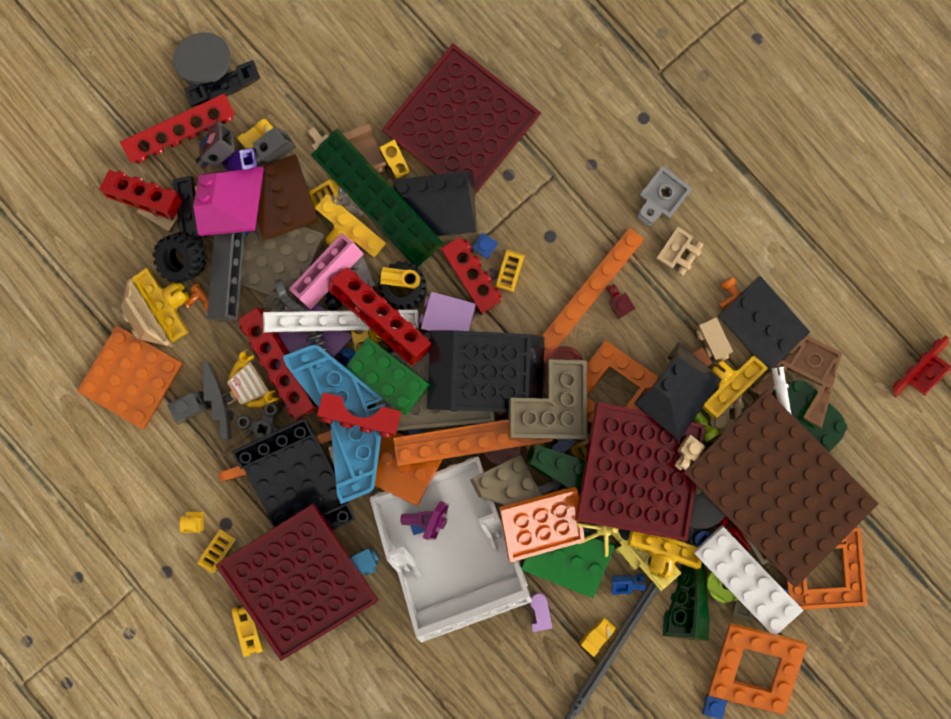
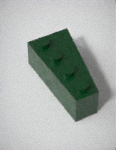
(558, 467)

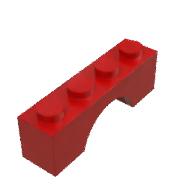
(333, 409)

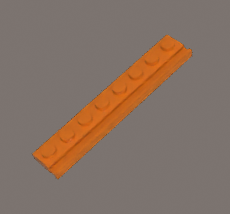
(457, 442)

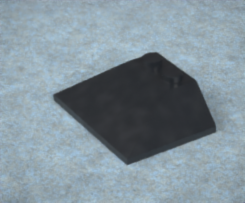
(678, 392)

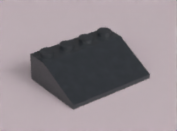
(442, 201)

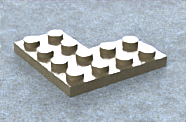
(564, 410)

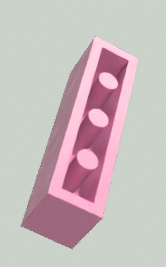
(316, 279)

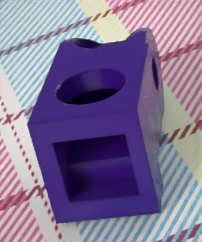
(240, 160)

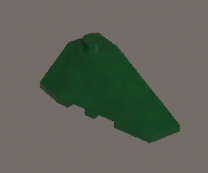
(689, 607)

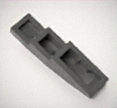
(214, 392)

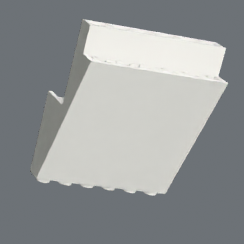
(463, 571)

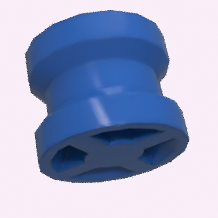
(699, 538)

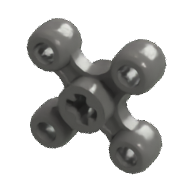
(255, 426)

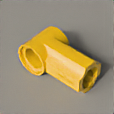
(398, 277)

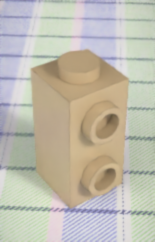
(714, 340)

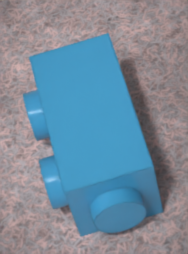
(366, 560)

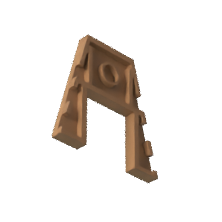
(814, 362)

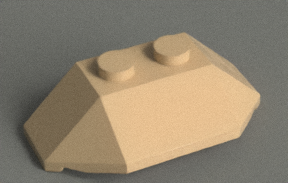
(141, 317)

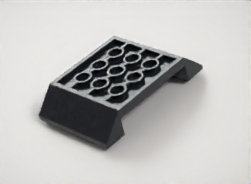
(483, 369)
(292, 473)

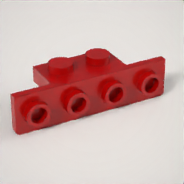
(926, 372)

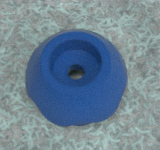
(346, 355)

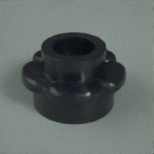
(332, 302)

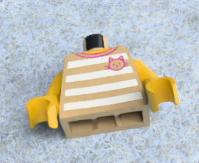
(248, 384)

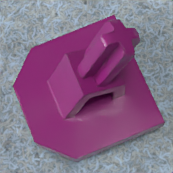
(429, 520)

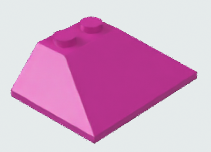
(227, 201)

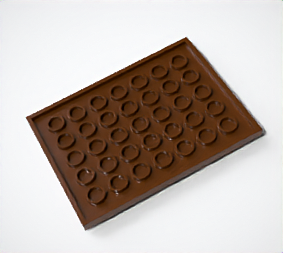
(780, 488)

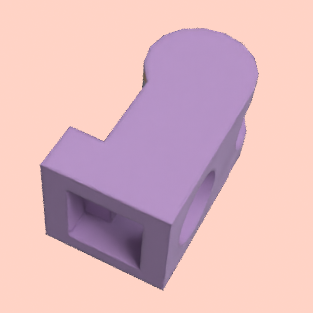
(541, 610)

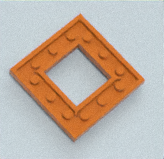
(611, 357)
(854, 588)
(736, 640)

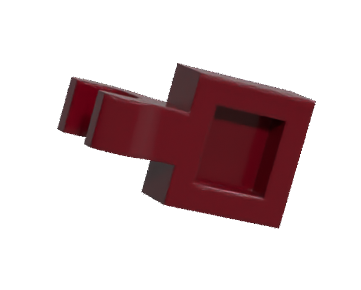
(621, 303)

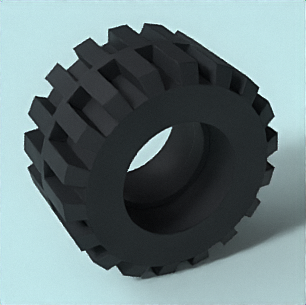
(167, 261)
(412, 299)

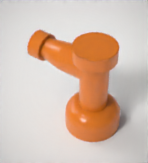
(730, 285)
(197, 293)

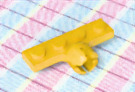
(350, 226)
(163, 303)
(732, 384)
(664, 553)

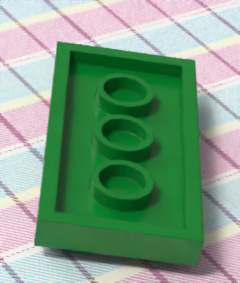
(387, 376)

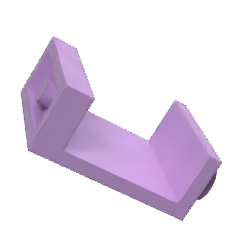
(446, 313)

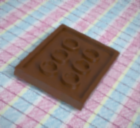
(284, 199)

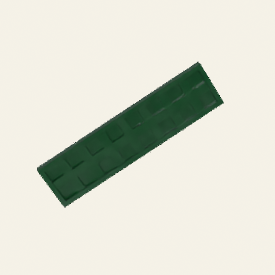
(376, 198)

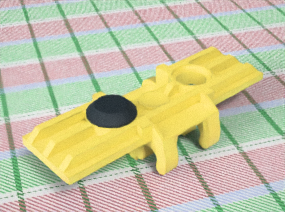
(640, 558)

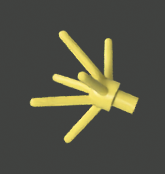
(601, 530)

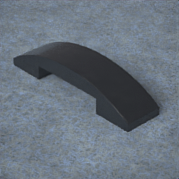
(230, 83)

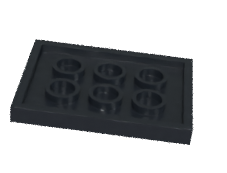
(763, 323)

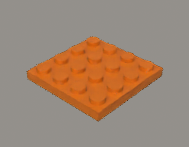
(130, 377)

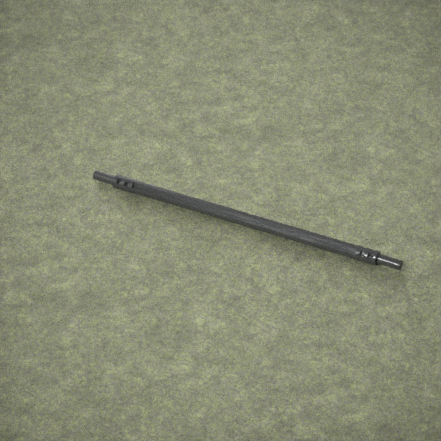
(615, 646)

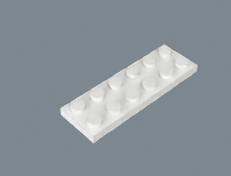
(748, 580)

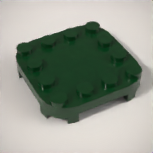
(834, 426)

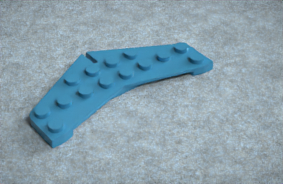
(353, 450)

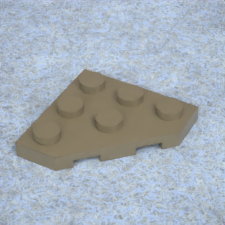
(506, 483)

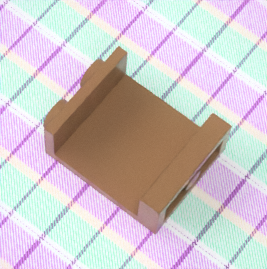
(365, 143)

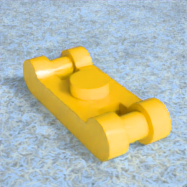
(246, 631)

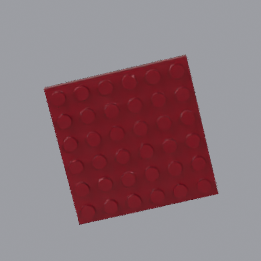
(461, 119)
(632, 475)
(297, 582)

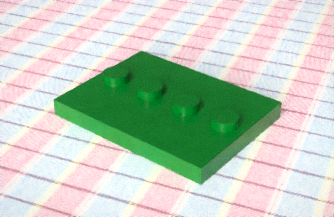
(574, 566)

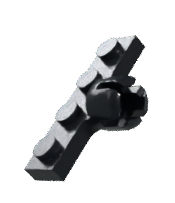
(186, 216)

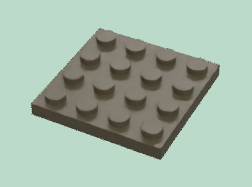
(278, 258)

